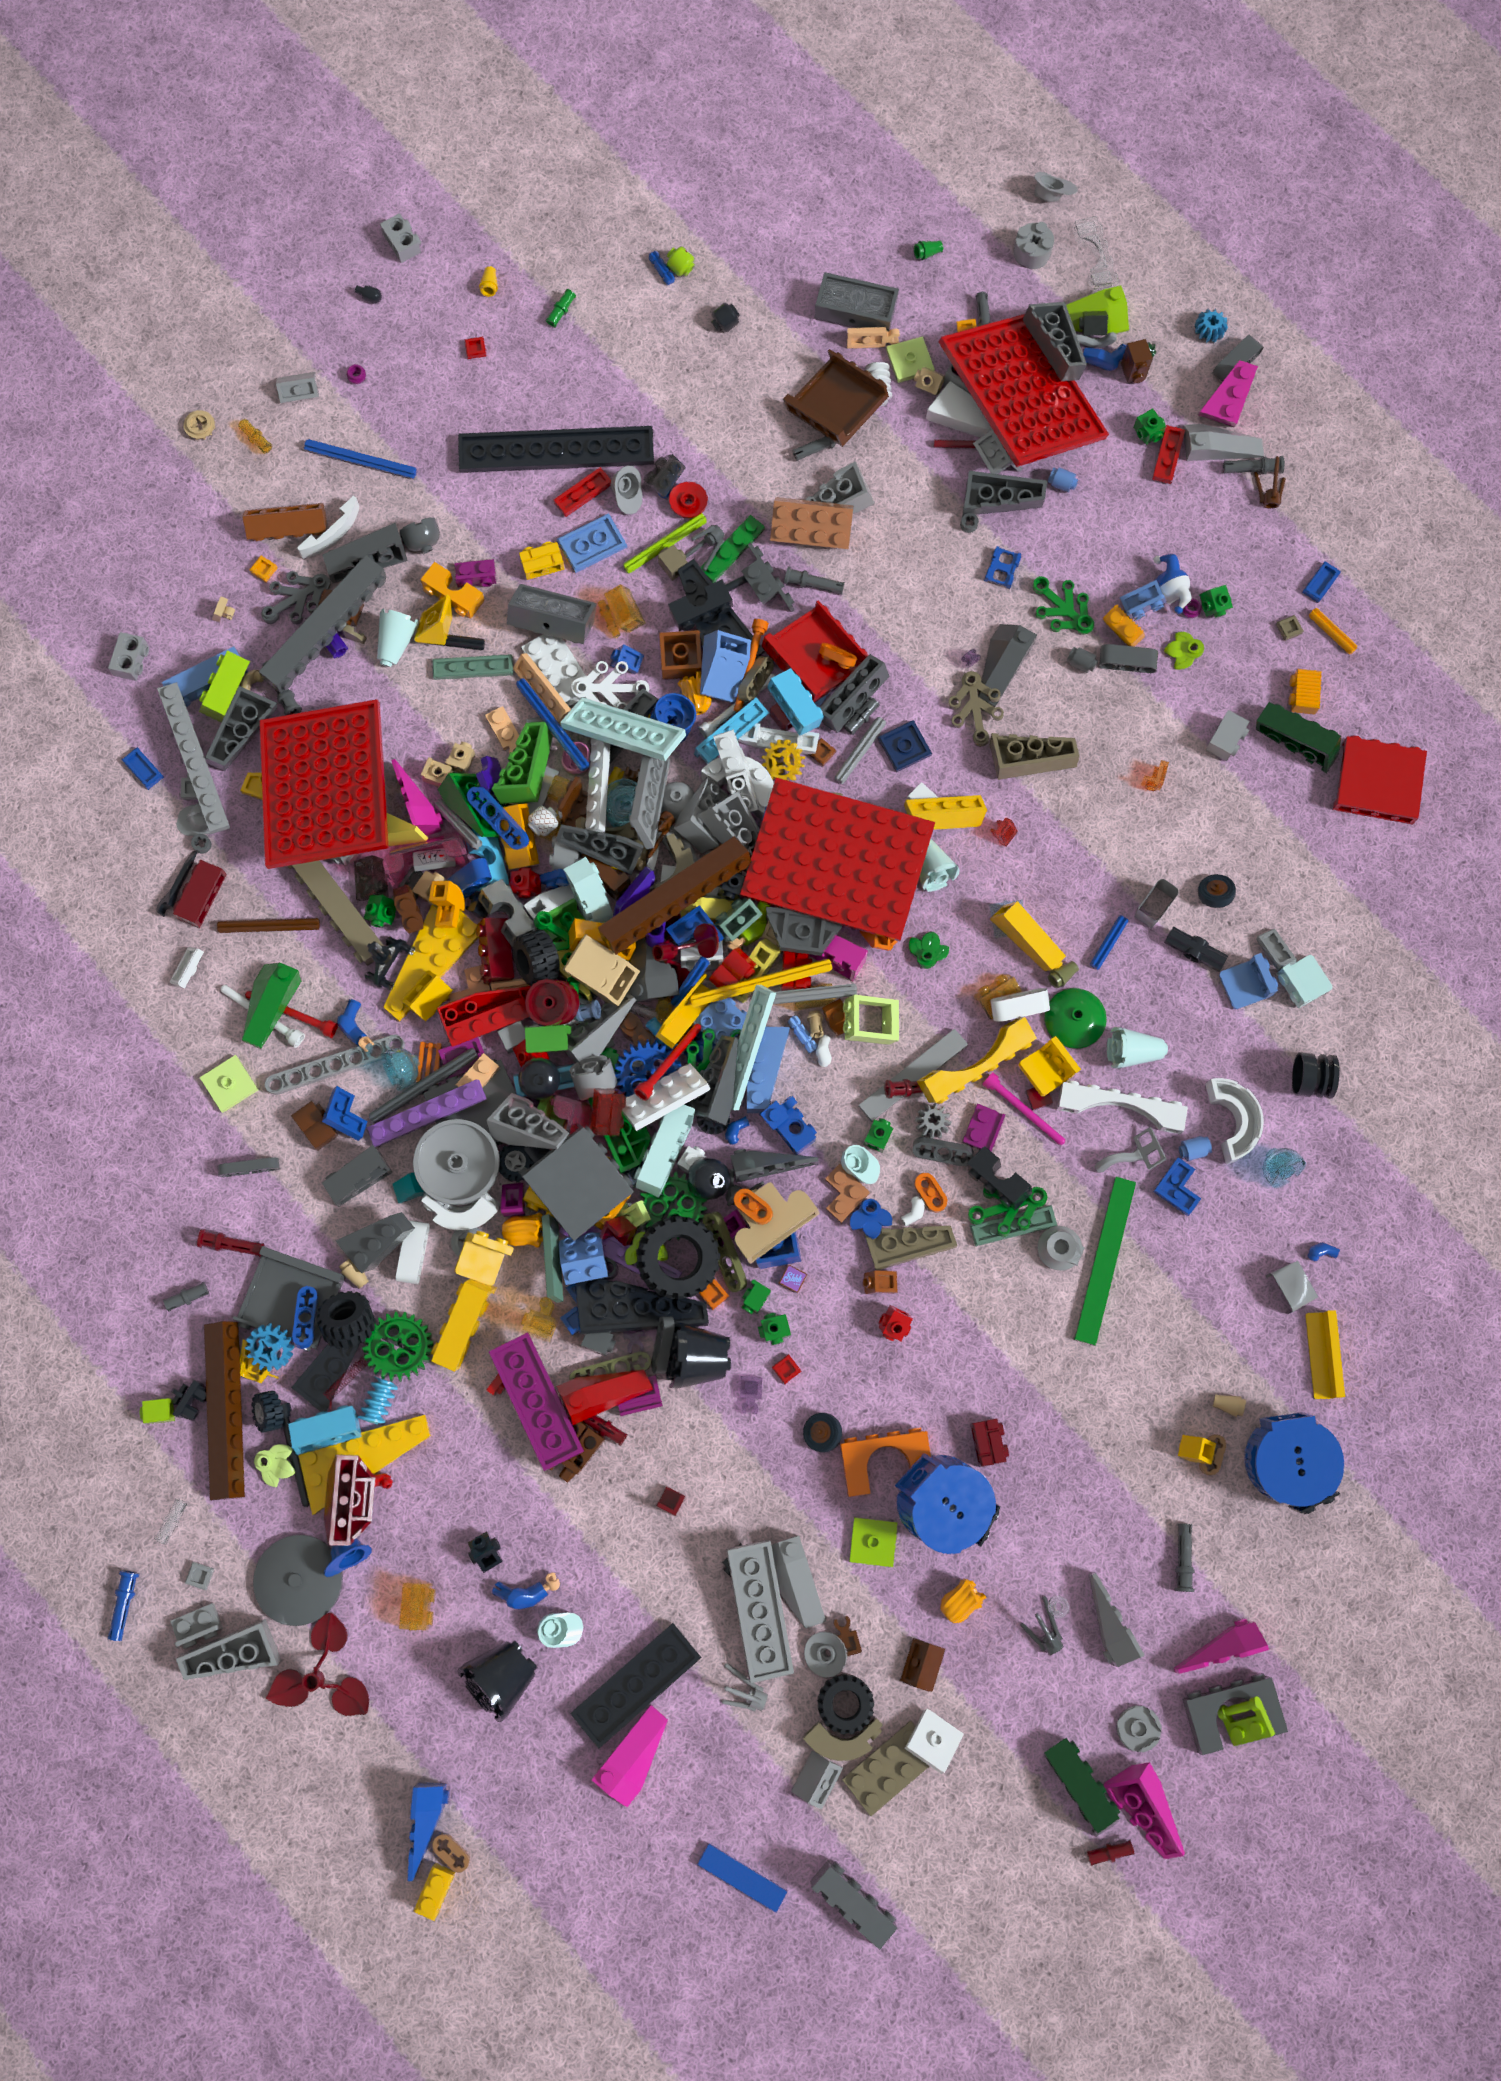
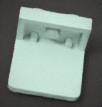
(1304, 981)

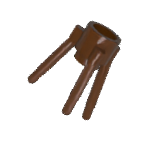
(1272, 497)
(665, 822)

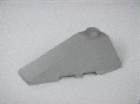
(1214, 443)
(846, 488)

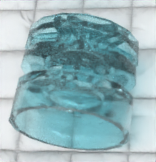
(620, 796)

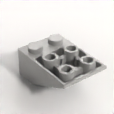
(690, 824)

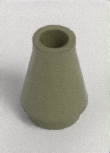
(1061, 975)

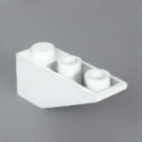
(548, 900)

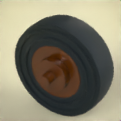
(1216, 891)
(822, 1432)

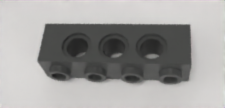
(854, 693)

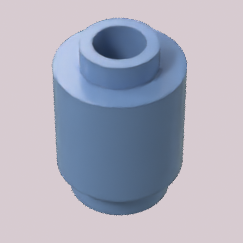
(1063, 479)
(1195, 1148)

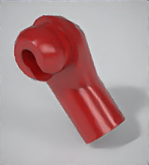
(383, 1480)

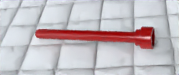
(328, 1027)
(645, 1089)

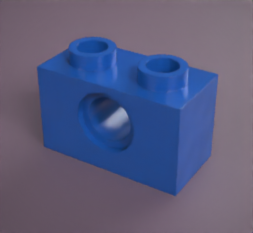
(801, 1140)

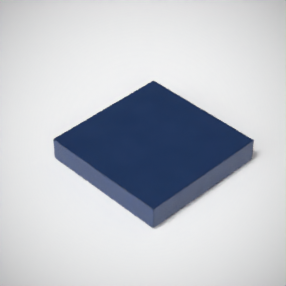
(905, 746)

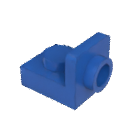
(627, 655)

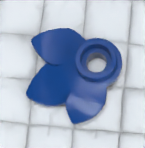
(870, 1221)

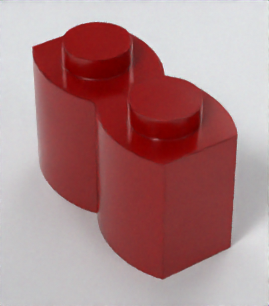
(733, 969)

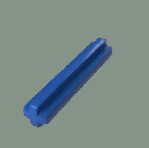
(1109, 942)
(691, 980)

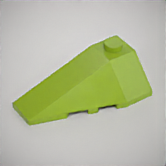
(1109, 300)

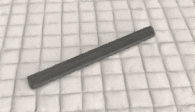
(422, 1086)

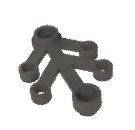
(296, 596)

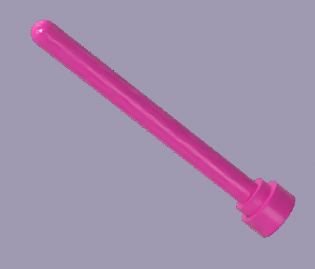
(994, 1084)

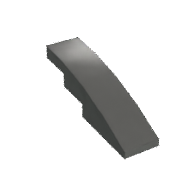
(642, 705)

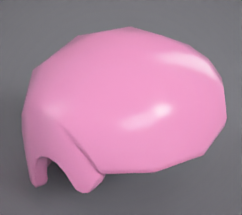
(569, 764)

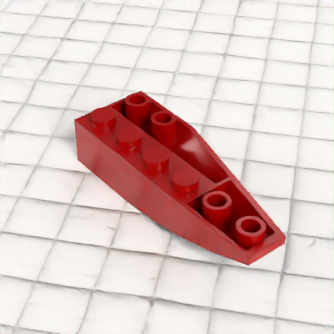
(482, 1013)

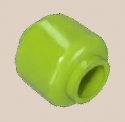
(680, 261)

